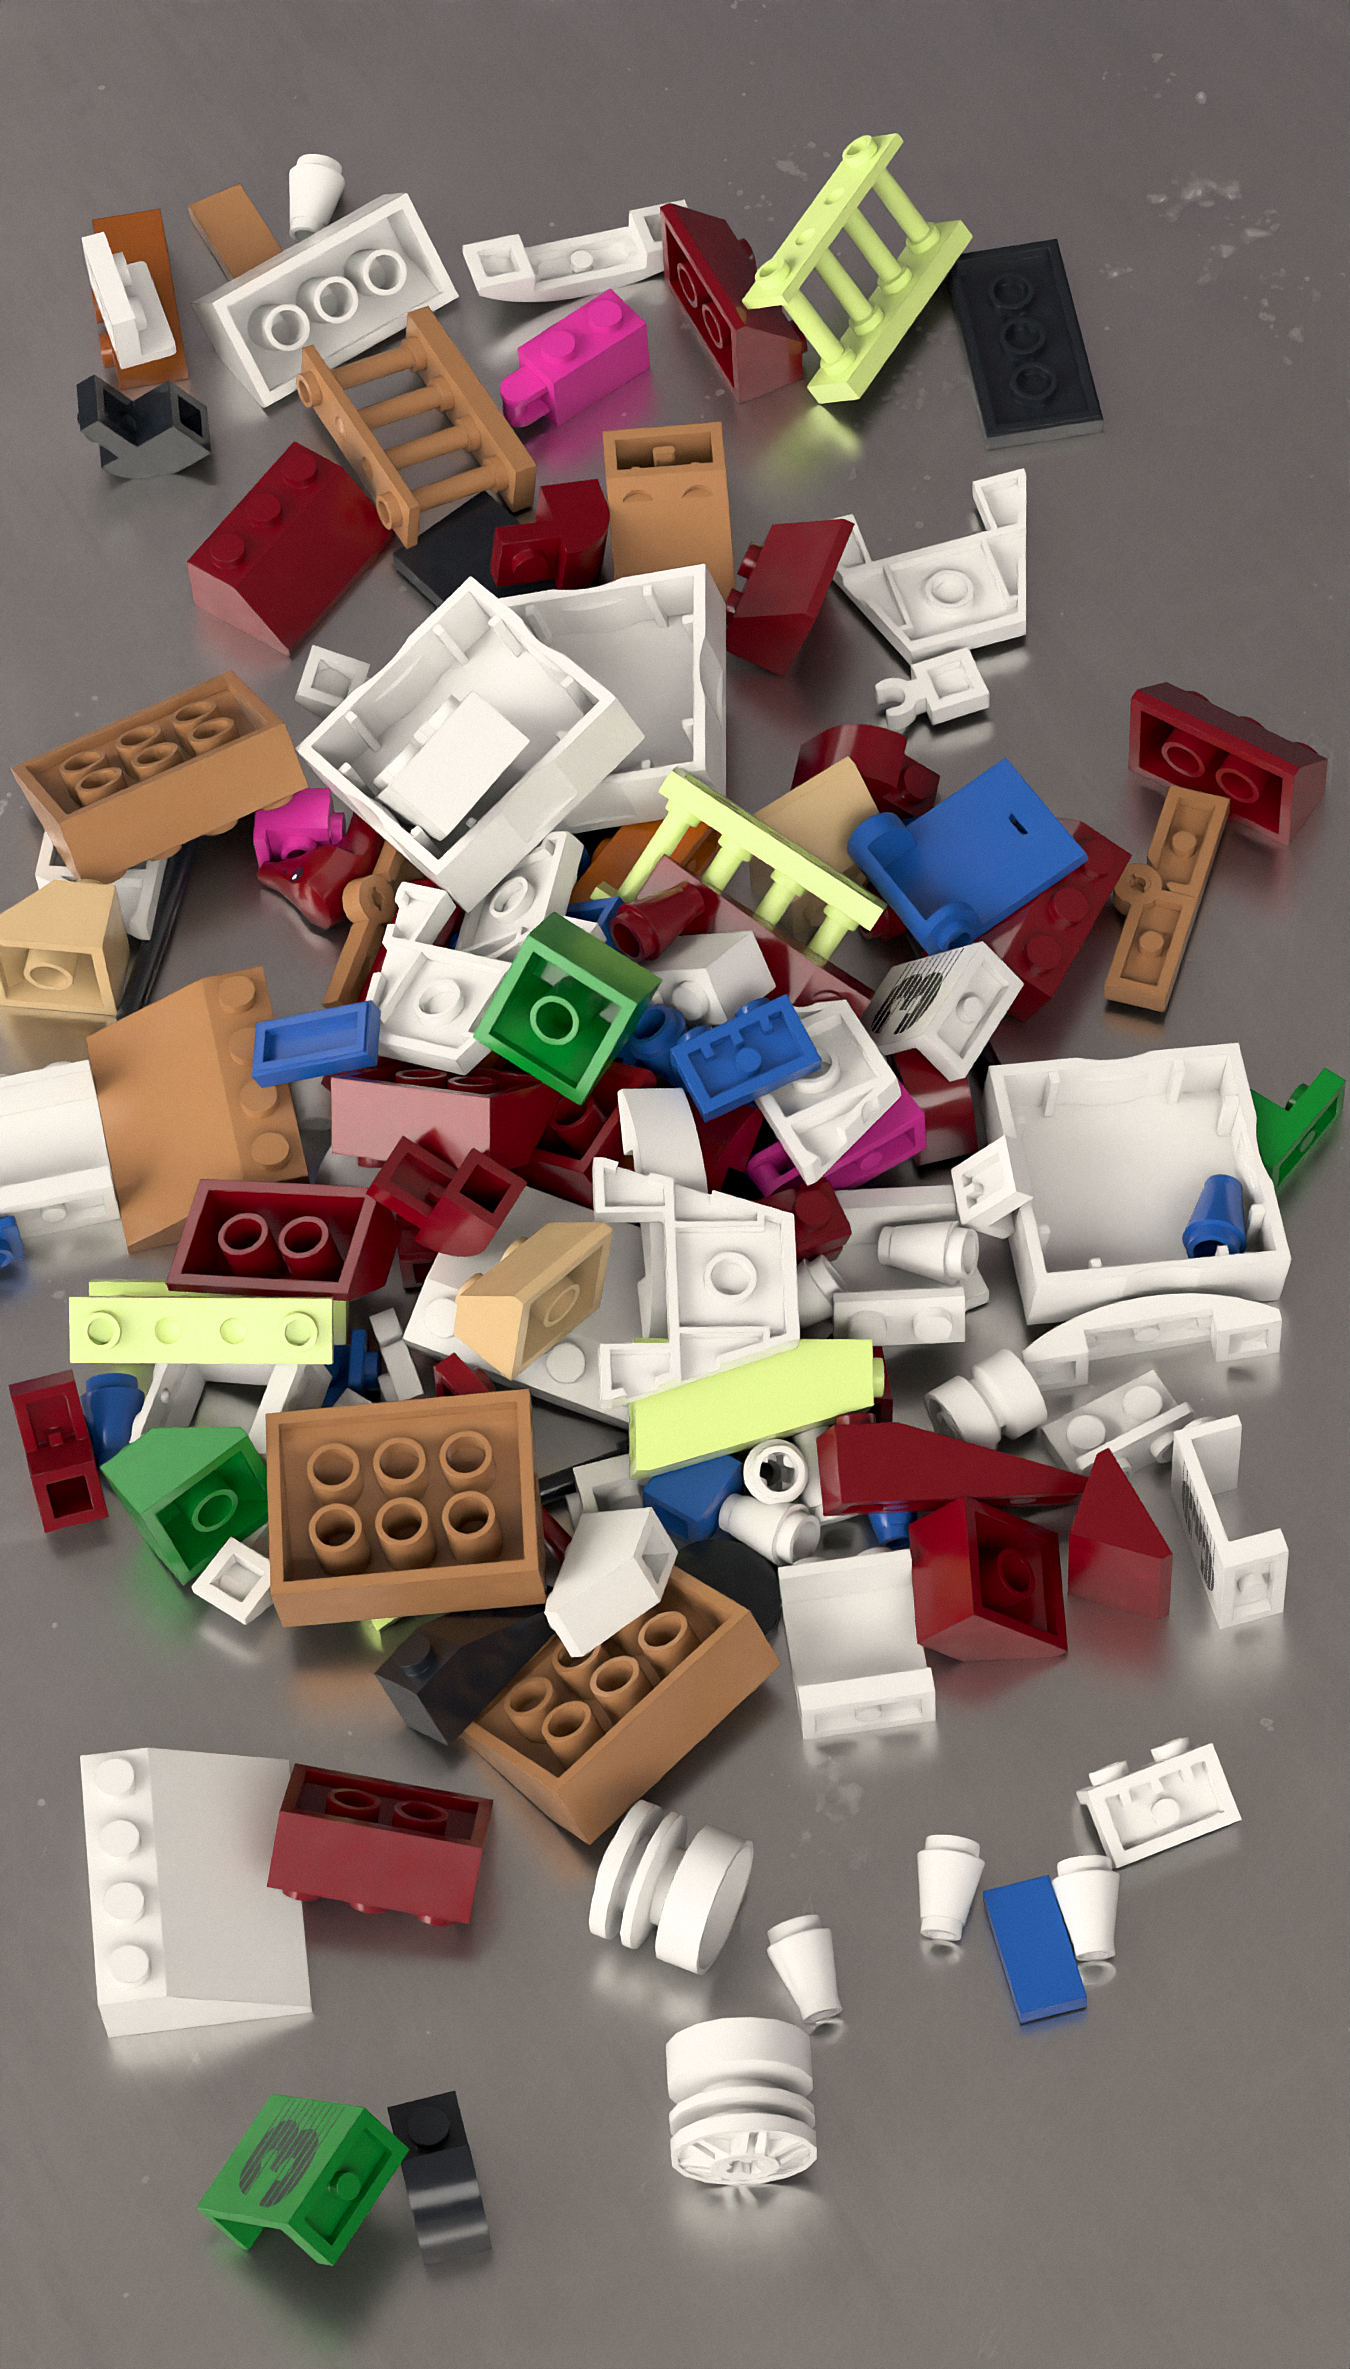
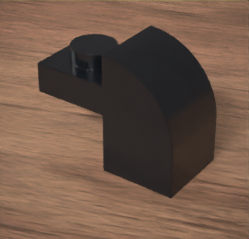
(146, 435)
(440, 2178)

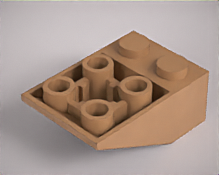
(669, 501)

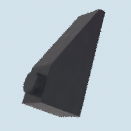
(460, 1665)

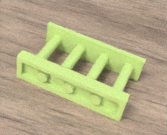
(902, 283)
(741, 840)
(154, 1325)

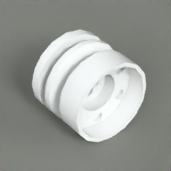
(656, 1881)
(741, 2101)

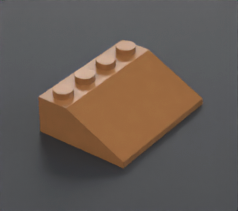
(162, 778)
(186, 1106)
(404, 1508)
(610, 1724)

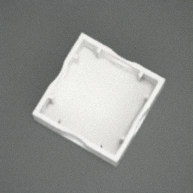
(485, 647)
(663, 656)
(1118, 1172)

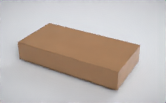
(233, 231)

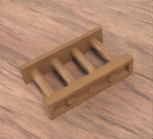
(449, 389)

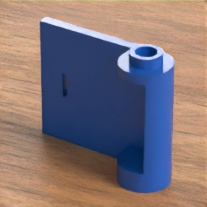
(965, 859)

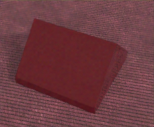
(1116, 1546)

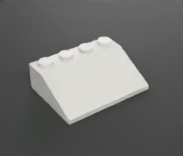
(571, 1367)
(184, 1893)

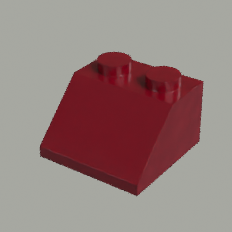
(783, 591)
(986, 1584)

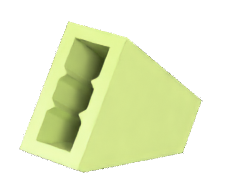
(752, 1404)

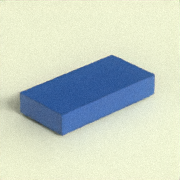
(316, 1044)
(1034, 1949)

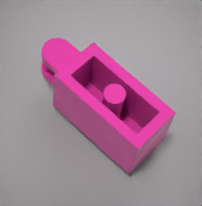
(576, 362)
(884, 1145)

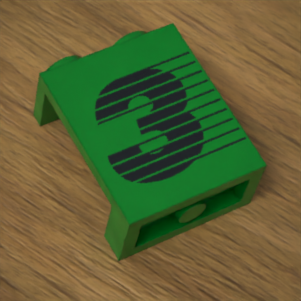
(305, 2172)

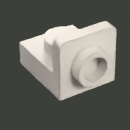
(992, 1187)
(603, 1488)

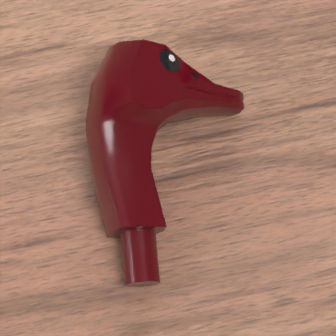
(320, 876)

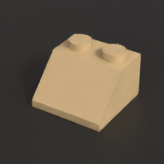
(821, 820)
(65, 949)
(534, 1294)

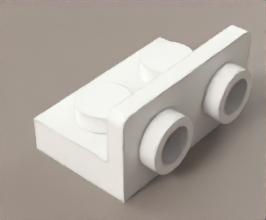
(127, 304)
(1131, 1421)
(1160, 1801)

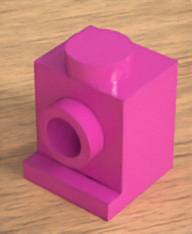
(298, 826)

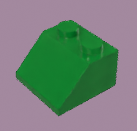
(566, 1007)
(191, 1492)

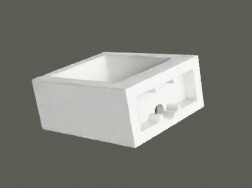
(179, 1387)

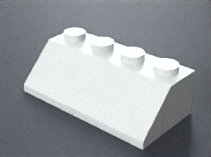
(329, 291)

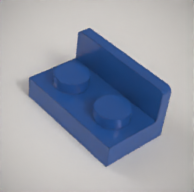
(744, 1056)

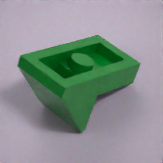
(1292, 1133)

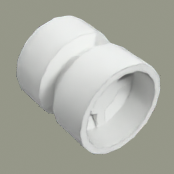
(992, 1404)

